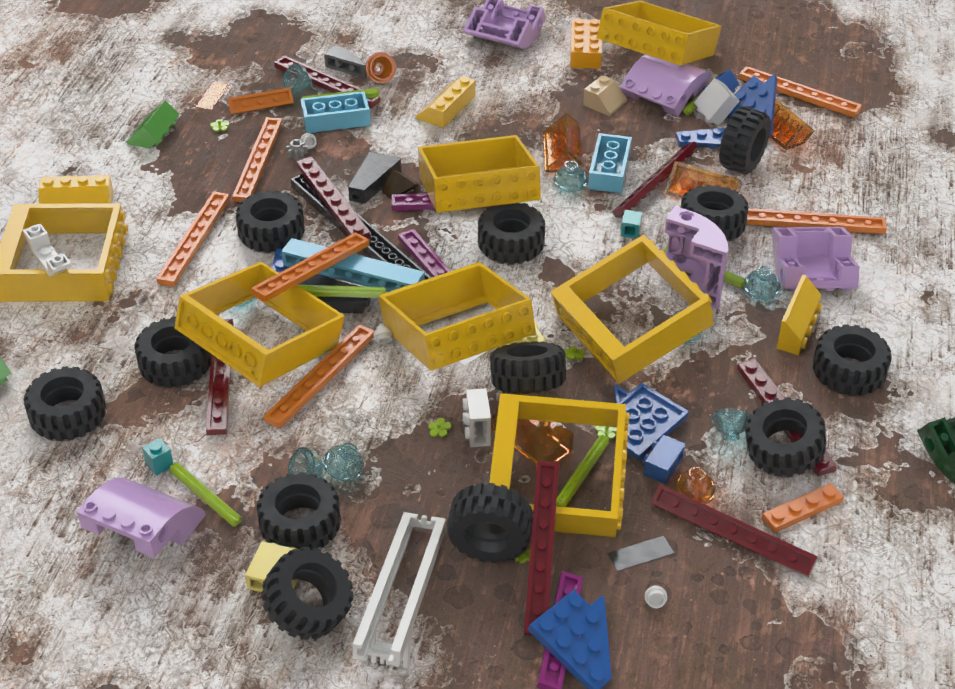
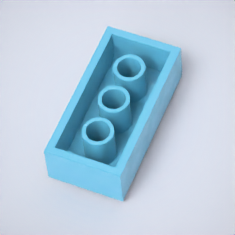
(335, 112)
(609, 163)

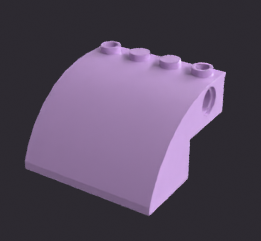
(506, 23)
(664, 83)
(698, 250)
(815, 252)
(139, 514)

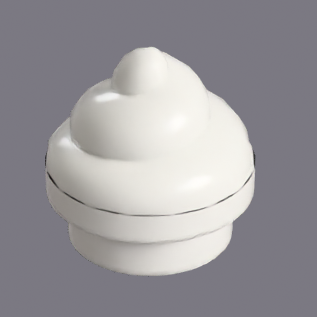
(309, 139)
(383, 334)
(655, 596)

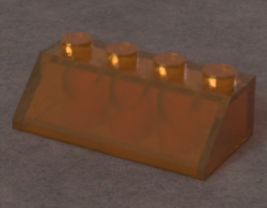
(788, 128)
(562, 143)
(685, 177)
(540, 439)

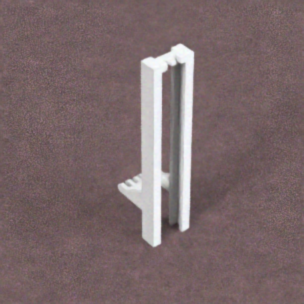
(365, 640)

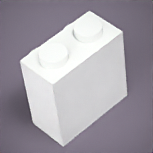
(716, 102)
(477, 418)

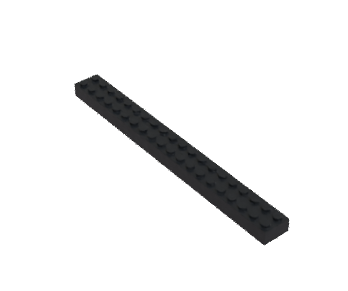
(379, 246)

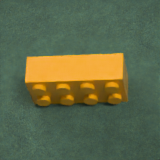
(585, 48)

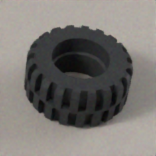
(744, 140)
(719, 205)
(269, 220)
(506, 247)
(528, 367)
(169, 368)
(847, 375)
(782, 416)
(68, 420)
(299, 492)
(492, 504)
(289, 610)

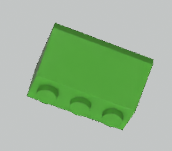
(154, 126)

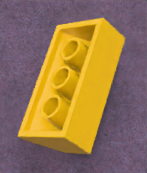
(448, 102)
(76, 190)
(799, 317)

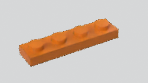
(260, 101)
(802, 507)

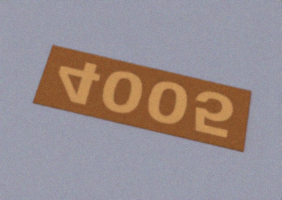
(212, 95)

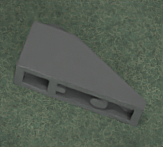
(344, 61)

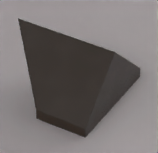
(398, 184)

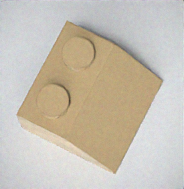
(604, 96)

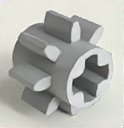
(297, 149)

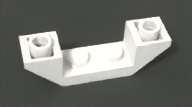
(44, 252)

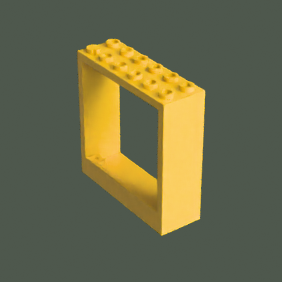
(658, 32)
(479, 173)
(72, 284)
(451, 293)
(200, 323)
(626, 361)
(564, 411)

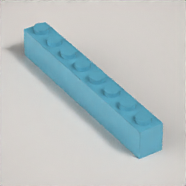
(355, 268)

